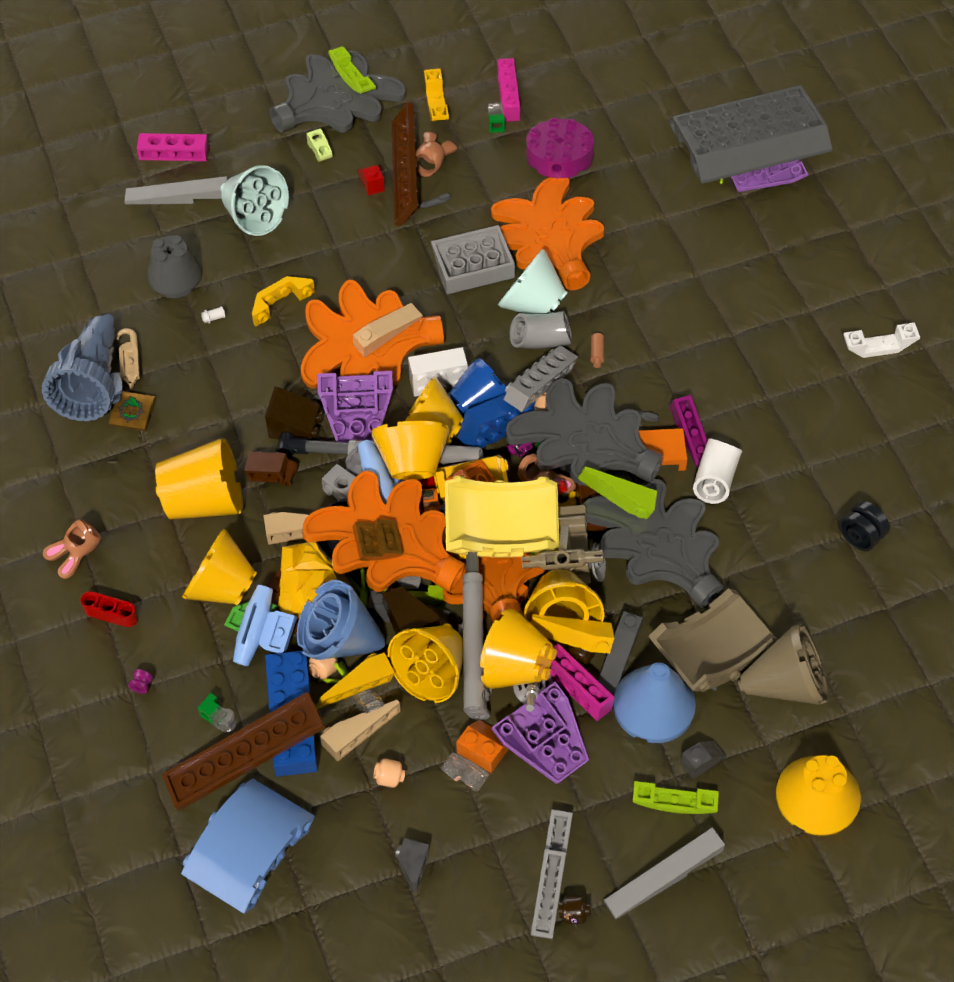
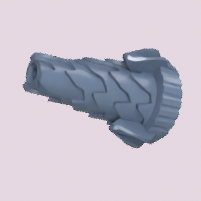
(81, 380)

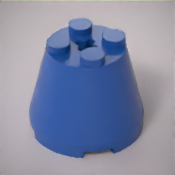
(476, 386)

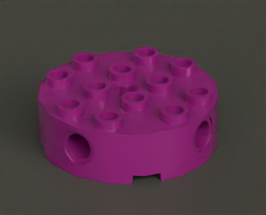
(559, 148)

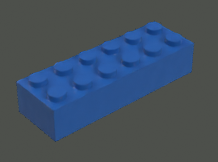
(286, 681)

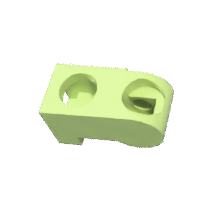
(319, 145)

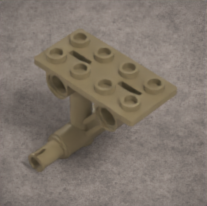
(573, 546)

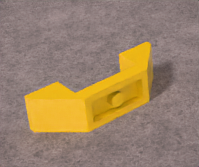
(435, 95)
(299, 286)

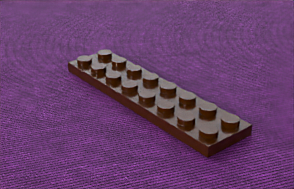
(404, 164)
(243, 751)

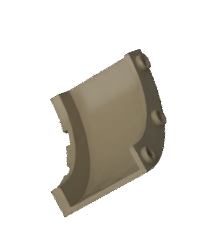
(714, 644)

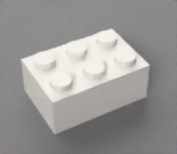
(444, 365)

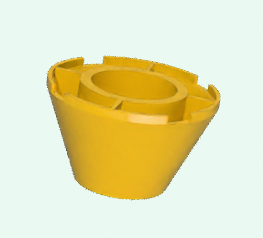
(411, 448)
(565, 586)

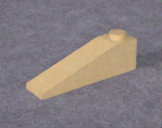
(384, 329)
(283, 527)
(349, 733)

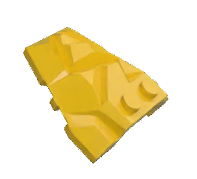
(301, 574)

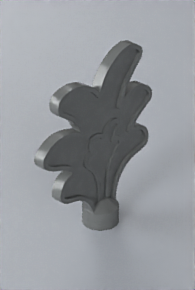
(329, 99)
(585, 434)
(662, 545)

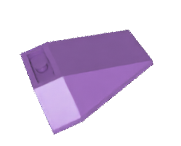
(770, 176)
(546, 736)

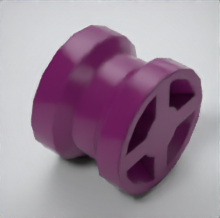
(140, 681)

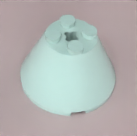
(256, 199)
(535, 289)

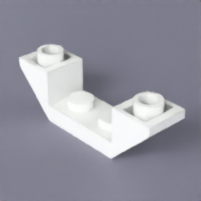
(881, 345)

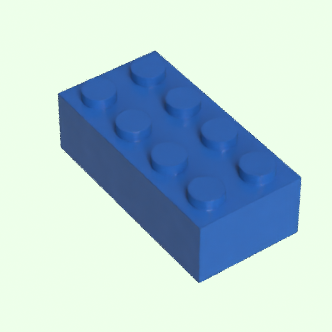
(488, 422)

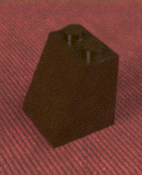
(293, 415)

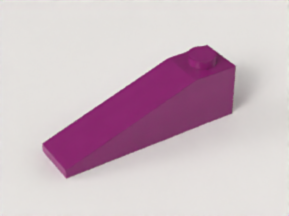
(687, 418)

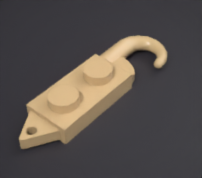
(129, 358)

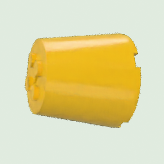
(200, 483)

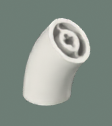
(716, 471)

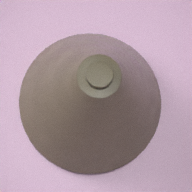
(788, 670)

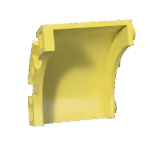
(501, 517)

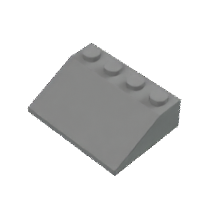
(473, 259)

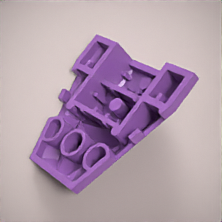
(355, 403)

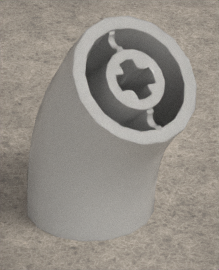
(540, 330)

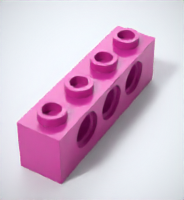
(508, 89)
(172, 147)
(580, 684)

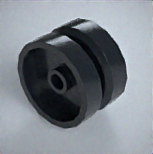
(864, 526)

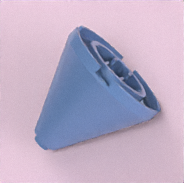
(337, 624)
(654, 703)

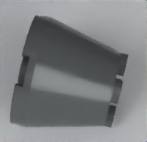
(172, 267)

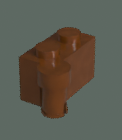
(270, 468)

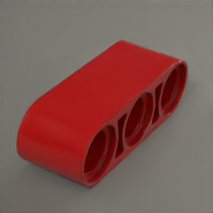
(104, 602)

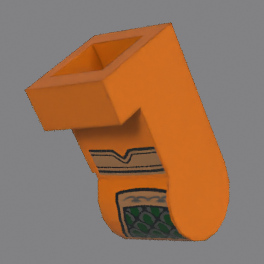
(429, 500)

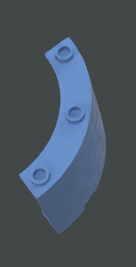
(245, 843)

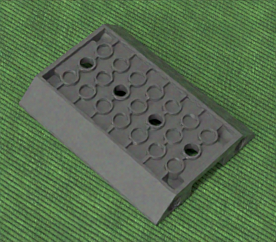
(788, 134)

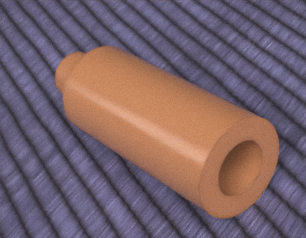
(597, 349)

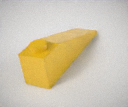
(580, 633)
(369, 674)

